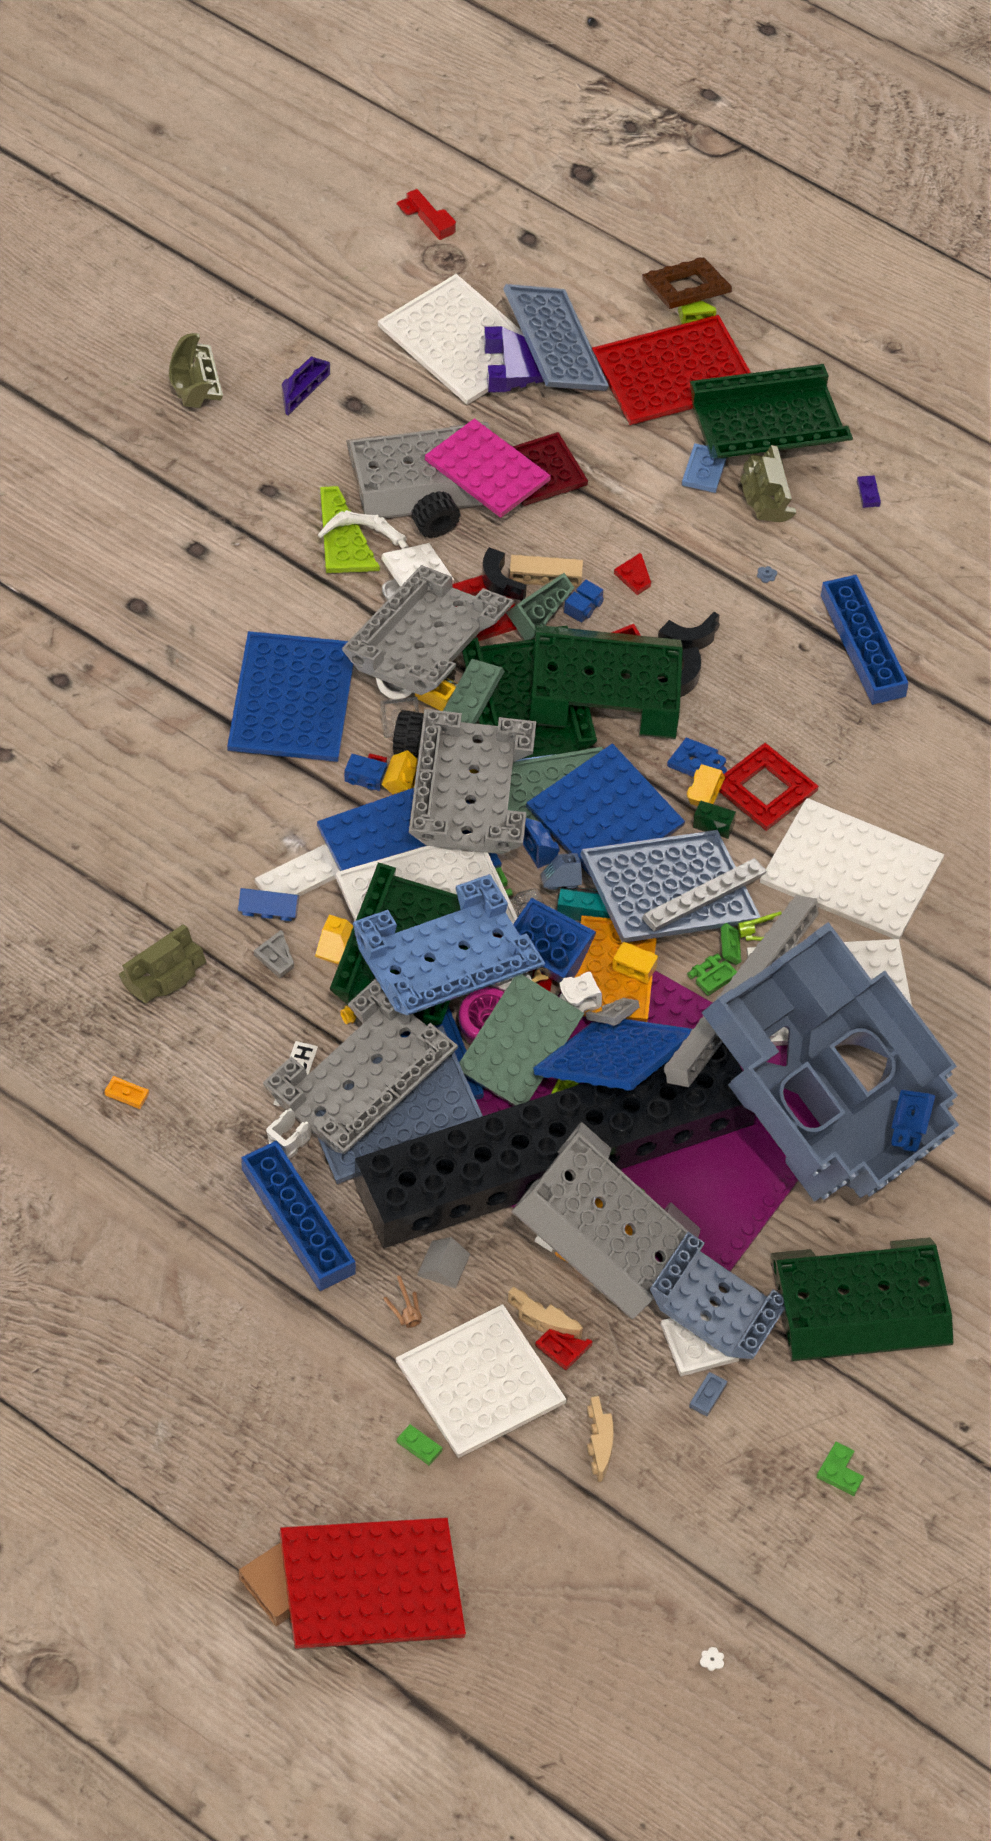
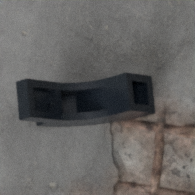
(496, 581)
(692, 637)
(690, 670)

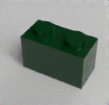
(713, 817)

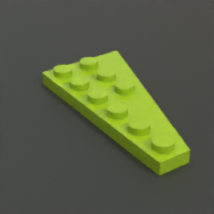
(344, 545)

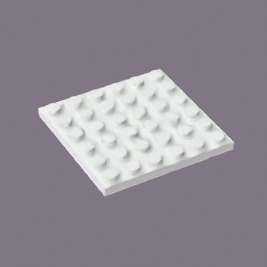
(480, 1380)

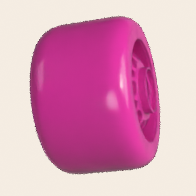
(476, 1010)

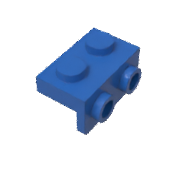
(365, 772)

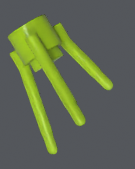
(747, 928)

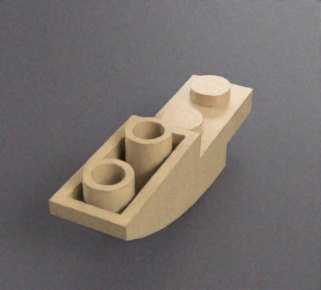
(537, 1317)
(601, 1439)

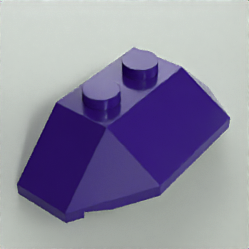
(303, 382)

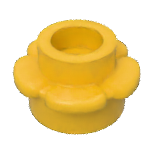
(348, 1015)

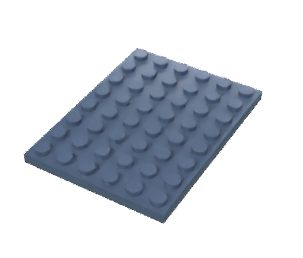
(654, 871)
(435, 1104)

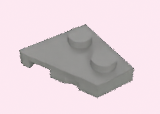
(275, 955)
(614, 1012)

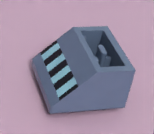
(562, 871)

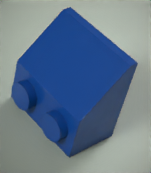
(539, 843)

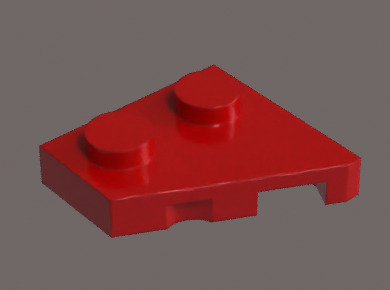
(634, 574)
(562, 1348)

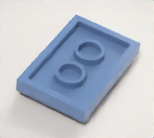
(702, 470)

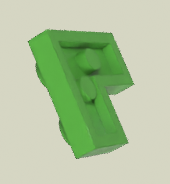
(835, 1470)

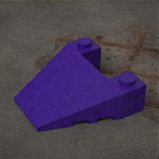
(518, 360)

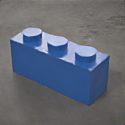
(268, 904)

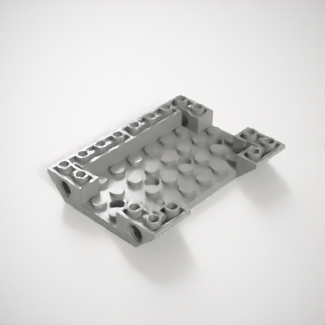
(397, 486)
(410, 622)
(446, 783)
(376, 1086)
(595, 1237)

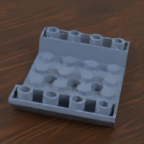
(742, 1313)

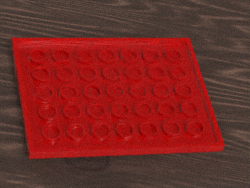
(655, 369)
(371, 1583)

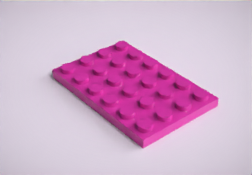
(487, 467)

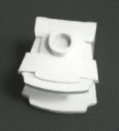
(581, 992)
(283, 1125)

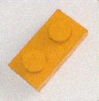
(126, 1092)

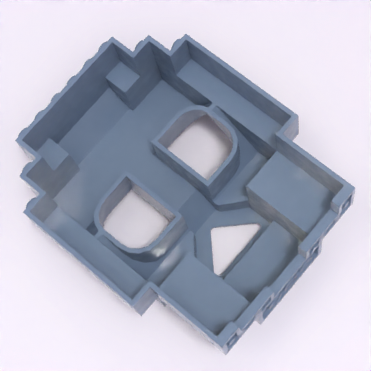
(824, 1004)

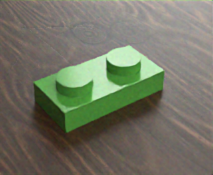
(730, 944)
(419, 1445)

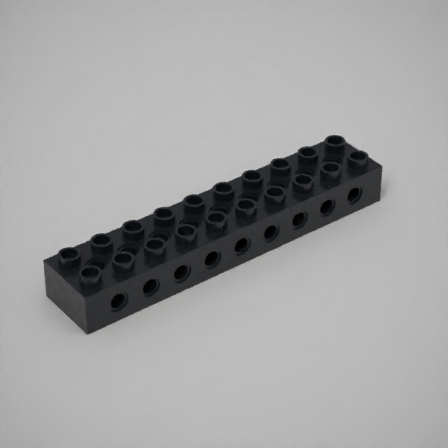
(500, 1155)

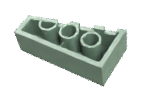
(540, 606)

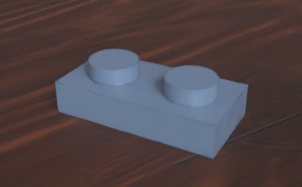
(708, 1394)

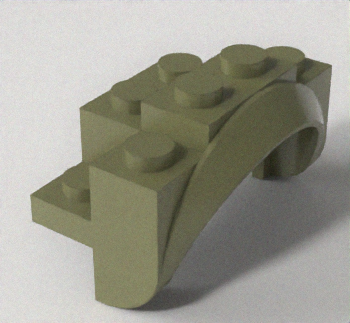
(196, 380)
(766, 478)
(169, 963)

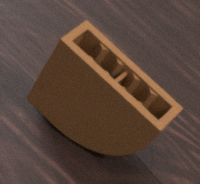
(267, 1584)

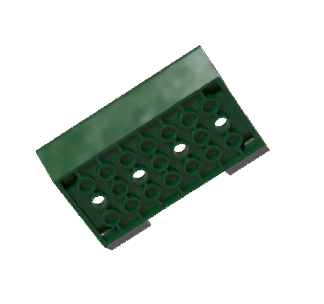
(608, 657)
(866, 1317)

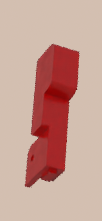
(439, 221)

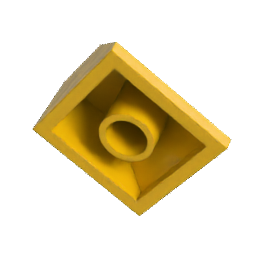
(333, 939)

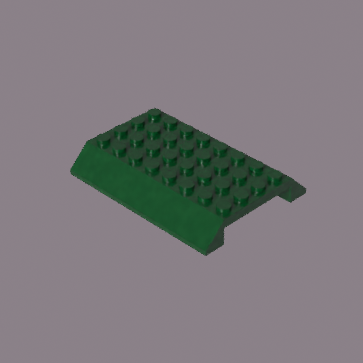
(767, 409)
(513, 695)
(409, 906)

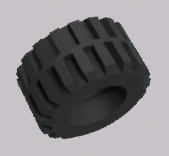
(435, 514)
(408, 732)

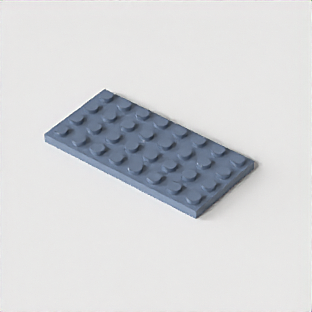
(555, 337)

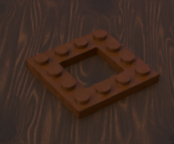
(713, 283)

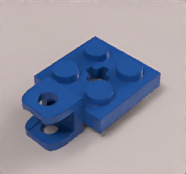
(705, 755)
(910, 1125)

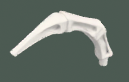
(372, 521)

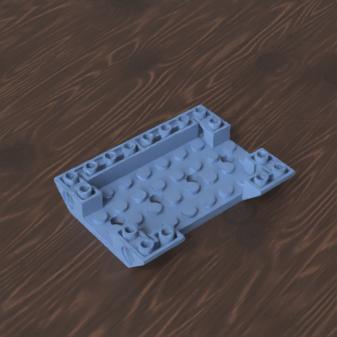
(454, 969)

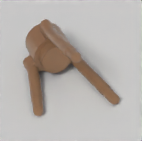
(410, 1316)

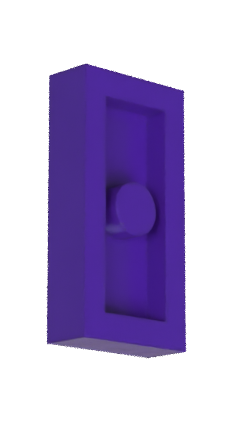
(868, 491)

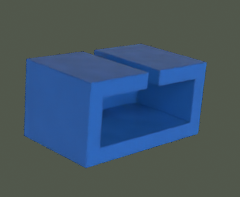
(582, 605)

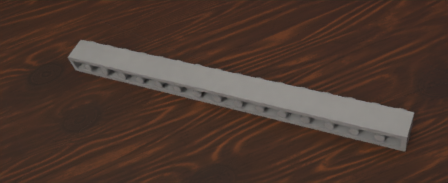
(781, 938)

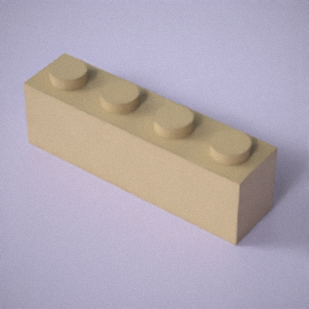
(544, 569)

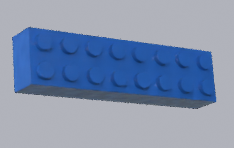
(864, 639)
(298, 1215)

